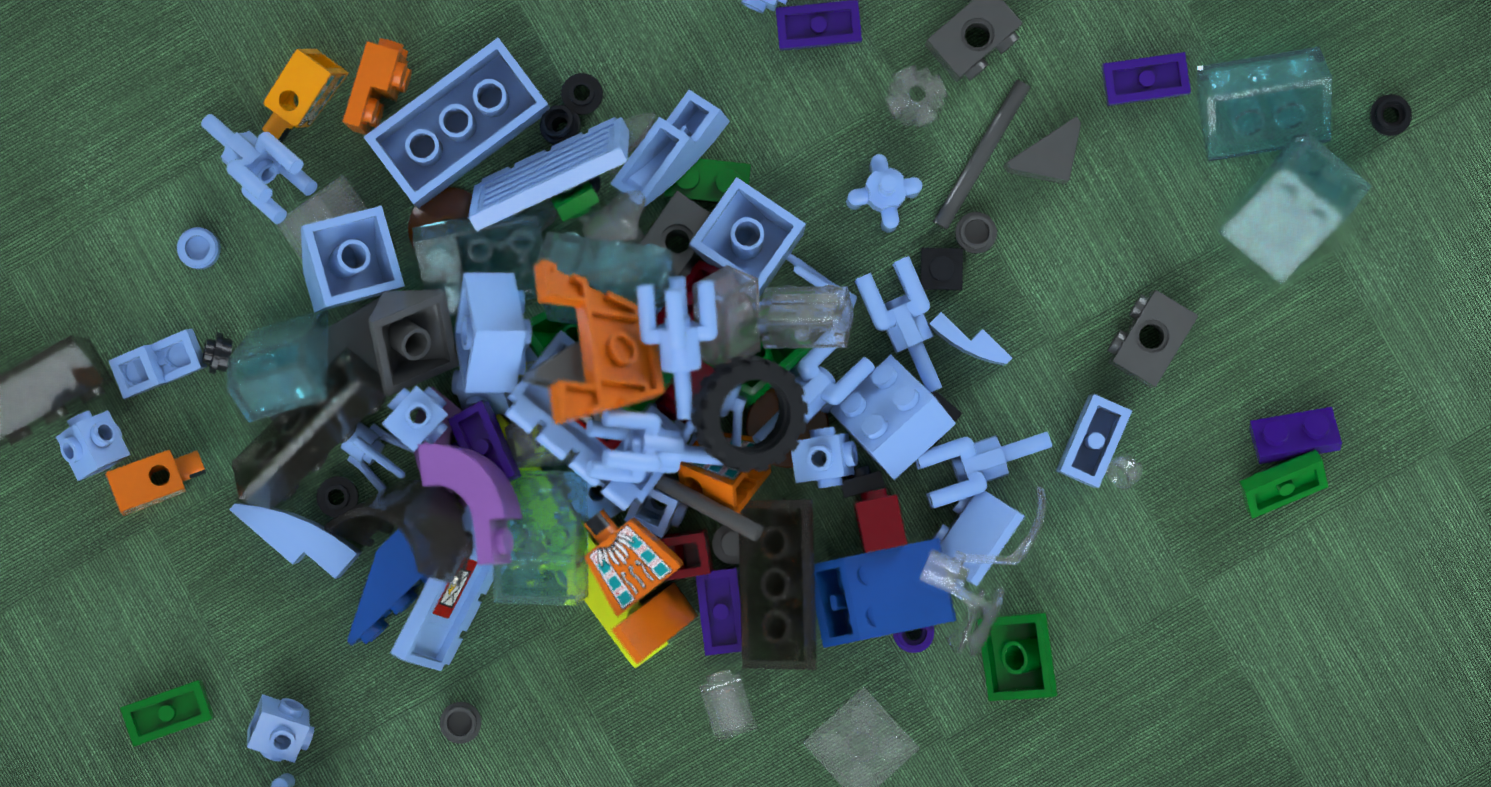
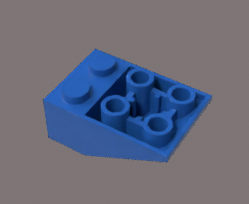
(387, 589)
(878, 594)

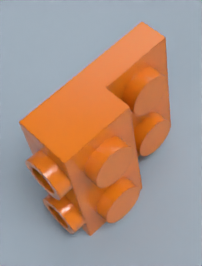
(380, 74)

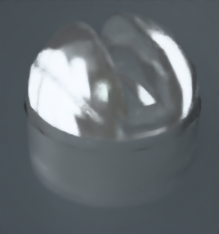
(1124, 471)

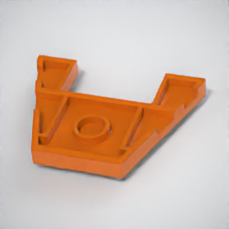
(615, 360)

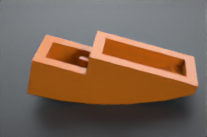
(654, 623)

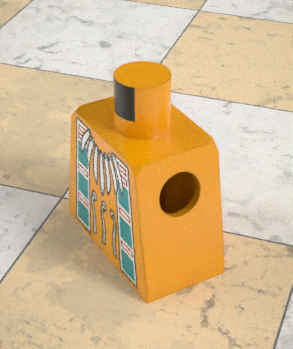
(314, 82)

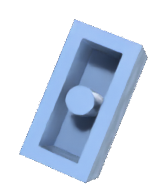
(1093, 440)

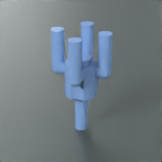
(256, 162)
(884, 192)
(903, 318)
(678, 337)
(820, 386)
(645, 447)
(976, 464)

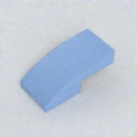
(980, 346)
(157, 363)

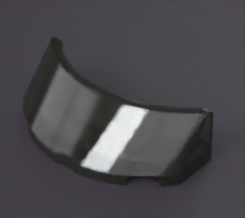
(425, 517)

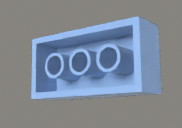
(457, 123)

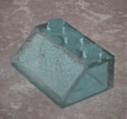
(1264, 102)

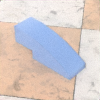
(671, 147)
(297, 536)

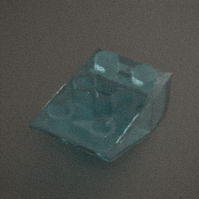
(1294, 206)
(454, 248)
(607, 267)
(280, 366)
(547, 541)

